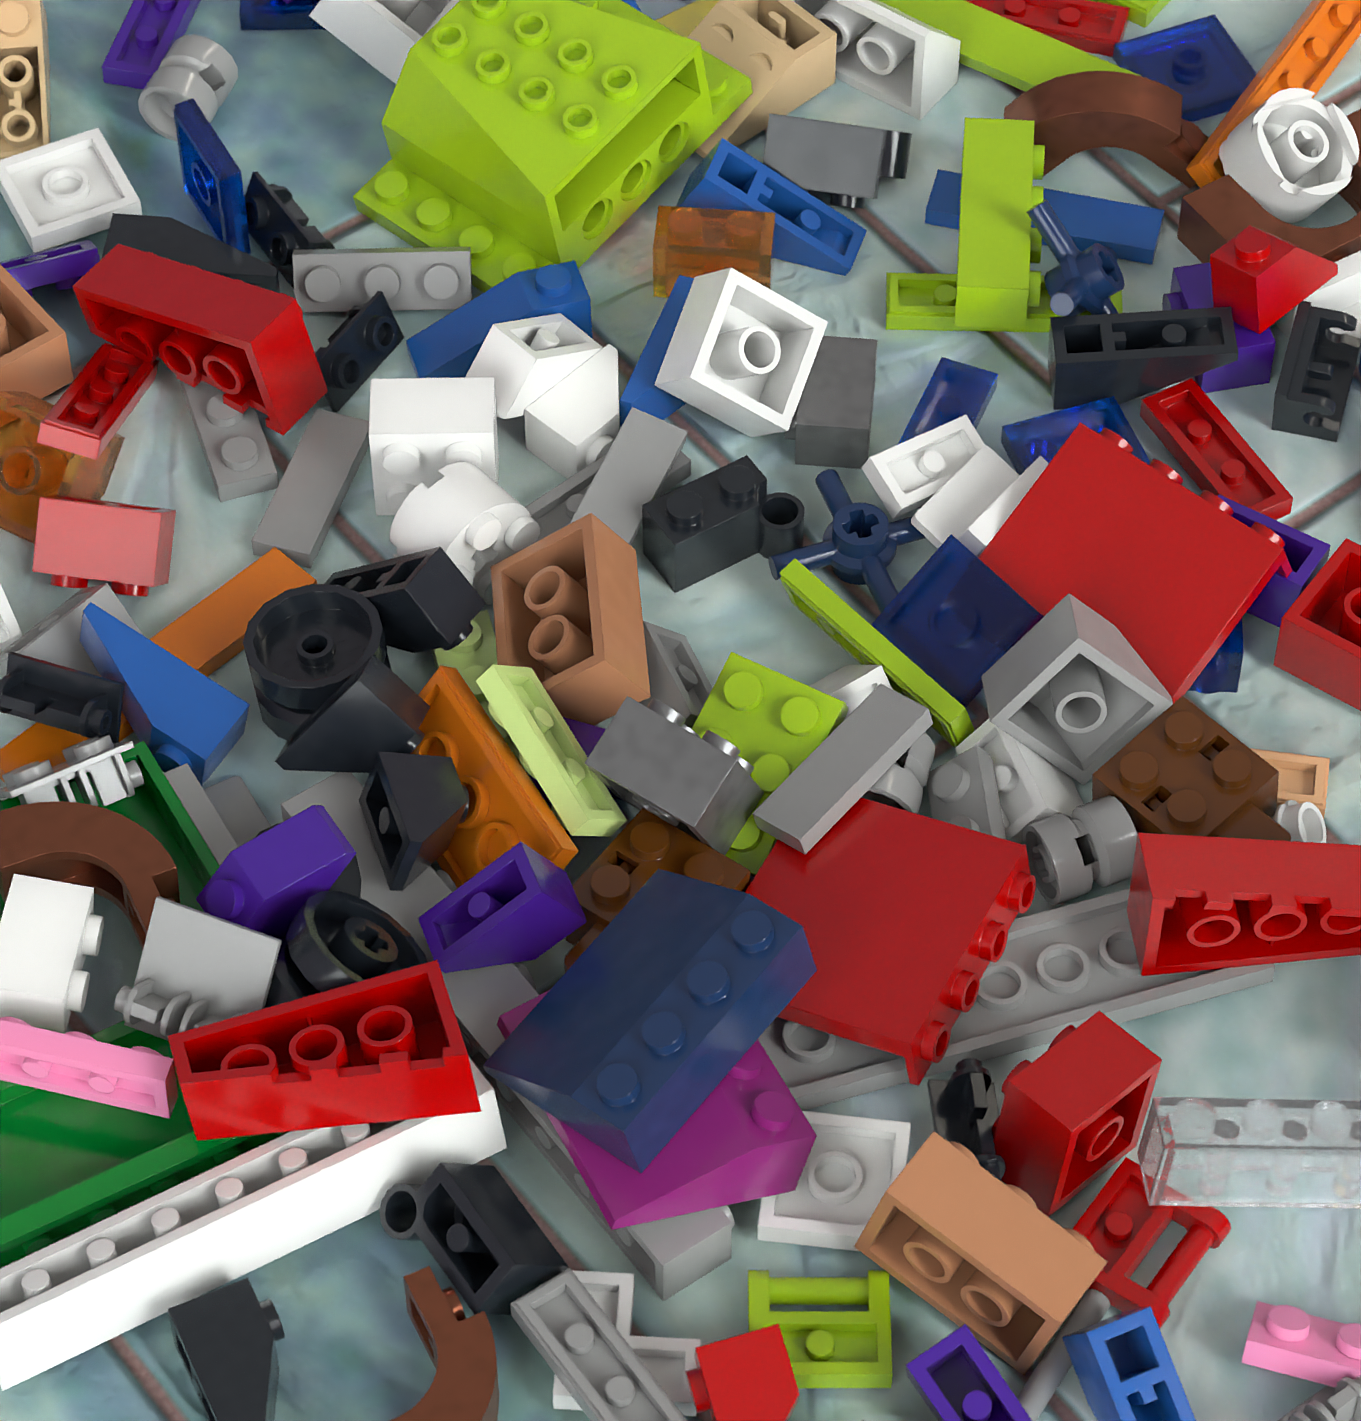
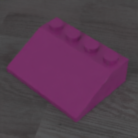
(733, 1149)

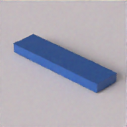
(1124, 227)

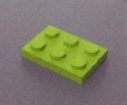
(774, 727)

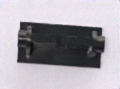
(279, 224)
(358, 349)
(61, 697)
(966, 1111)

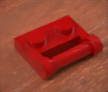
(1127, 1227)

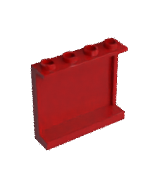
(1137, 553)
(896, 925)

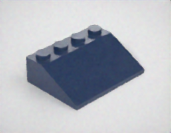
(655, 1013)

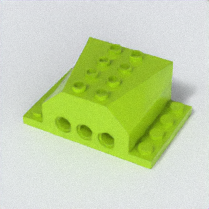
(540, 129)

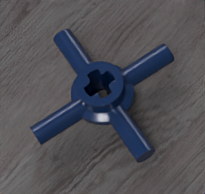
(1083, 277)
(855, 543)

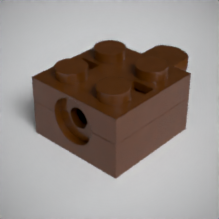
(1192, 780)
(629, 863)

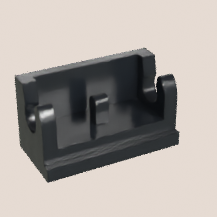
(1316, 373)

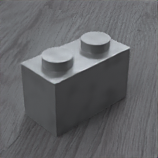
(836, 405)

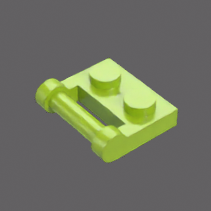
(829, 1346)

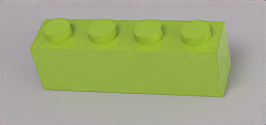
(994, 224)

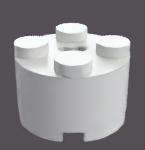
(1291, 154)
(466, 518)

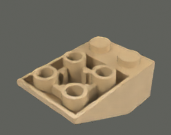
(776, 46)
(24, 77)

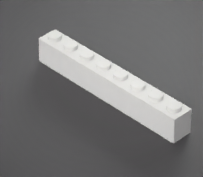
(220, 1229)

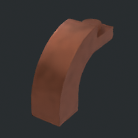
(1110, 111)
(88, 849)
(460, 1350)

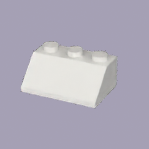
(889, 53)

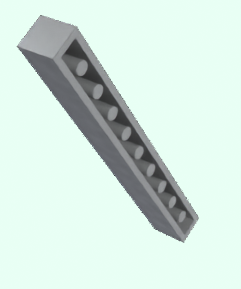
(664, 1251)

